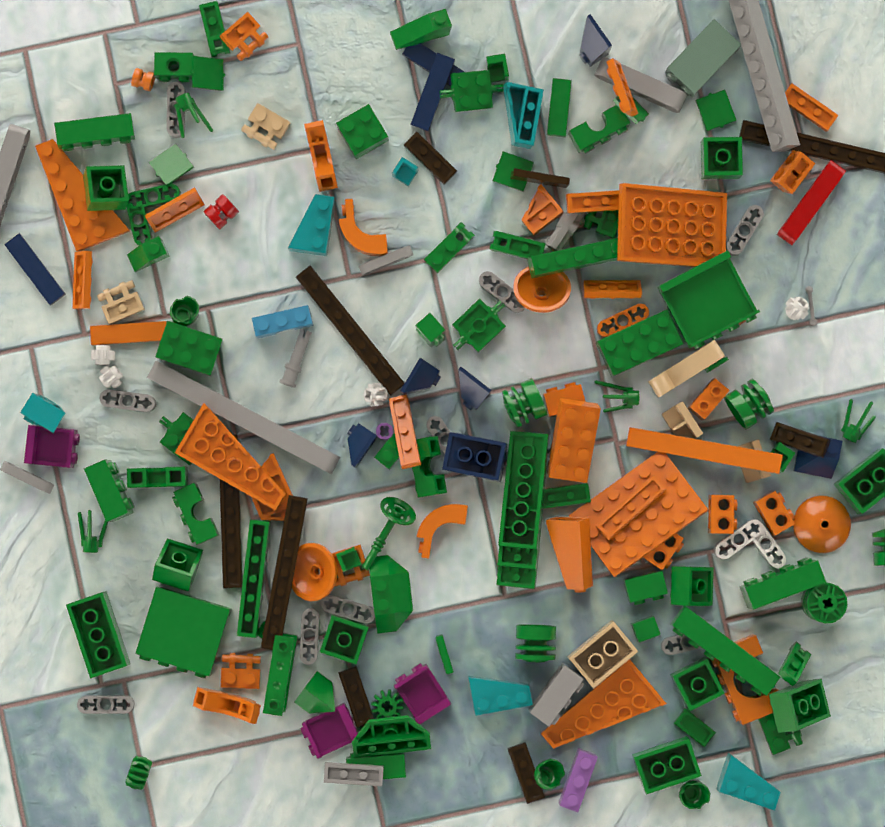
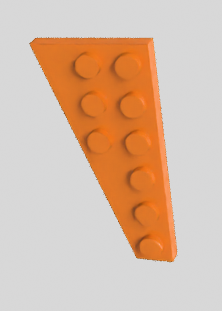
(67, 184)
(221, 454)
(611, 702)

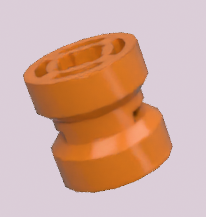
(143, 79)

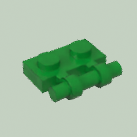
(606, 224)
(778, 741)

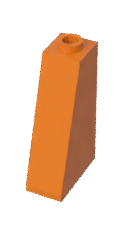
(573, 550)

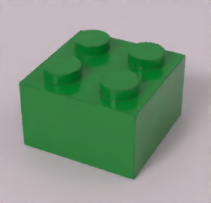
(362, 131)
(721, 158)
(105, 188)
(344, 639)
(697, 683)

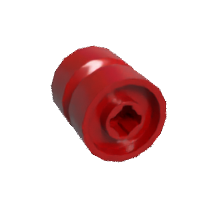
(228, 211)

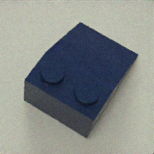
(475, 456)

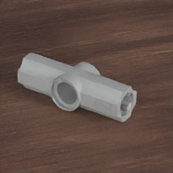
(564, 230)

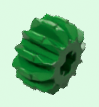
(383, 699)
(138, 772)

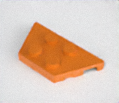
(273, 469)

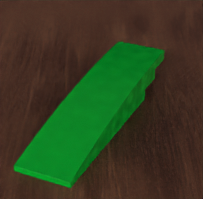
(519, 521)

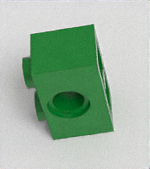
(165, 60)

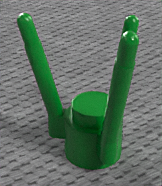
(187, 103)
(630, 397)
(854, 432)
(89, 542)

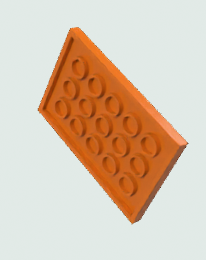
(670, 225)
(654, 525)

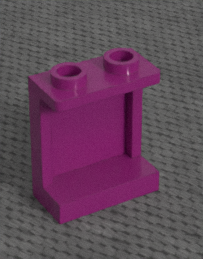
(51, 448)
(422, 693)
(329, 731)

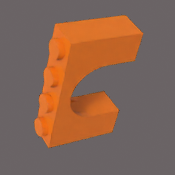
(745, 707)

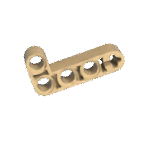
(686, 368)

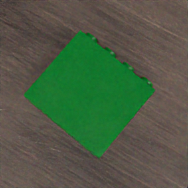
(708, 300)
(182, 632)

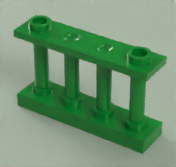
(280, 674)

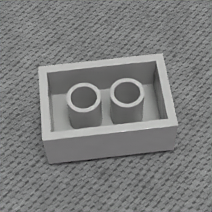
(556, 695)

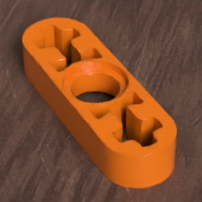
(633, 309)

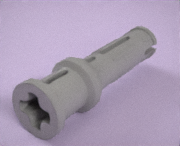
(293, 366)

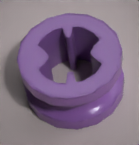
(378, 431)

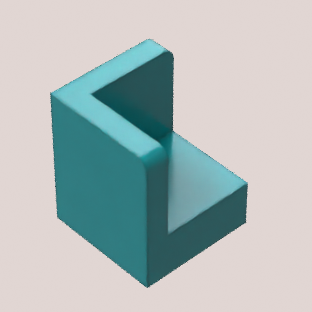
(405, 171)

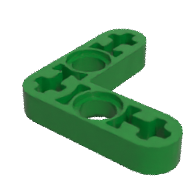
(140, 208)

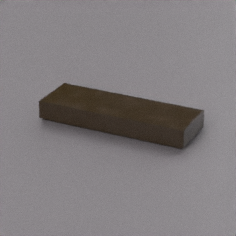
(430, 158)
(540, 178)
(800, 440)
(356, 696)
(525, 772)

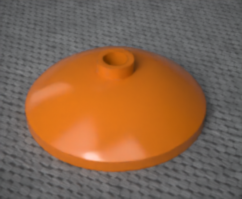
(553, 287)
(809, 520)
(307, 581)

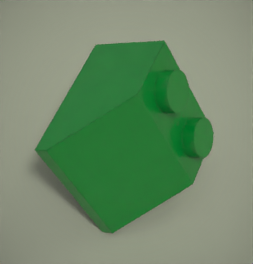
(177, 564)
(692, 586)

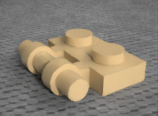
(270, 122)
(123, 307)

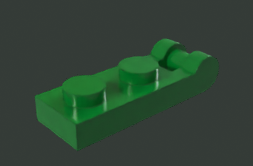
(213, 27)
(516, 245)
(448, 248)
(794, 664)

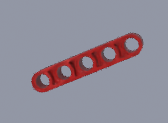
(811, 202)

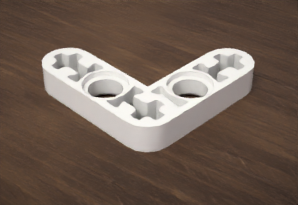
(756, 538)

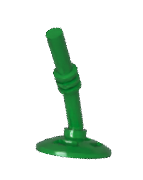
(394, 517)

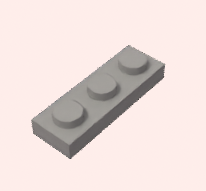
(353, 774)

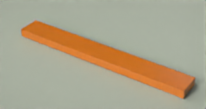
(704, 450)

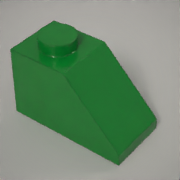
(148, 254)
(388, 453)

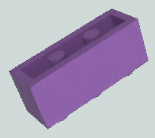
(578, 780)

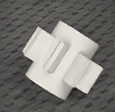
(797, 308)
(102, 355)
(111, 376)
(375, 394)

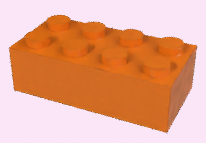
(573, 440)

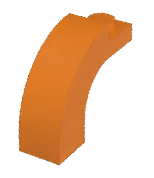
(321, 155)
(367, 244)
(445, 514)
(227, 704)

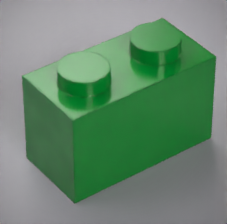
(645, 586)

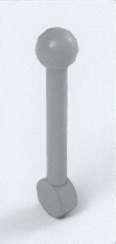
(813, 321)

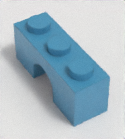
(281, 321)

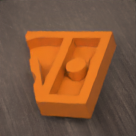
(541, 211)

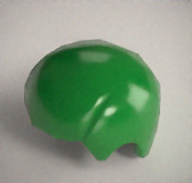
(184, 311)
(549, 774)
(694, 794)

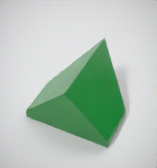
(317, 695)

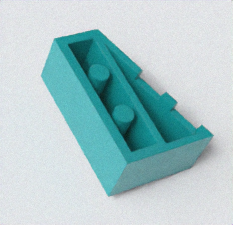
(523, 113)
(315, 227)
(42, 412)
(498, 695)
(746, 785)

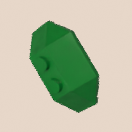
(390, 594)
(390, 736)

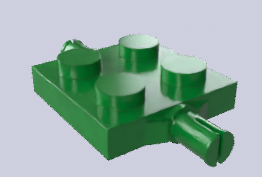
(471, 90)
(478, 325)
(175, 433)

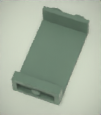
(702, 58)

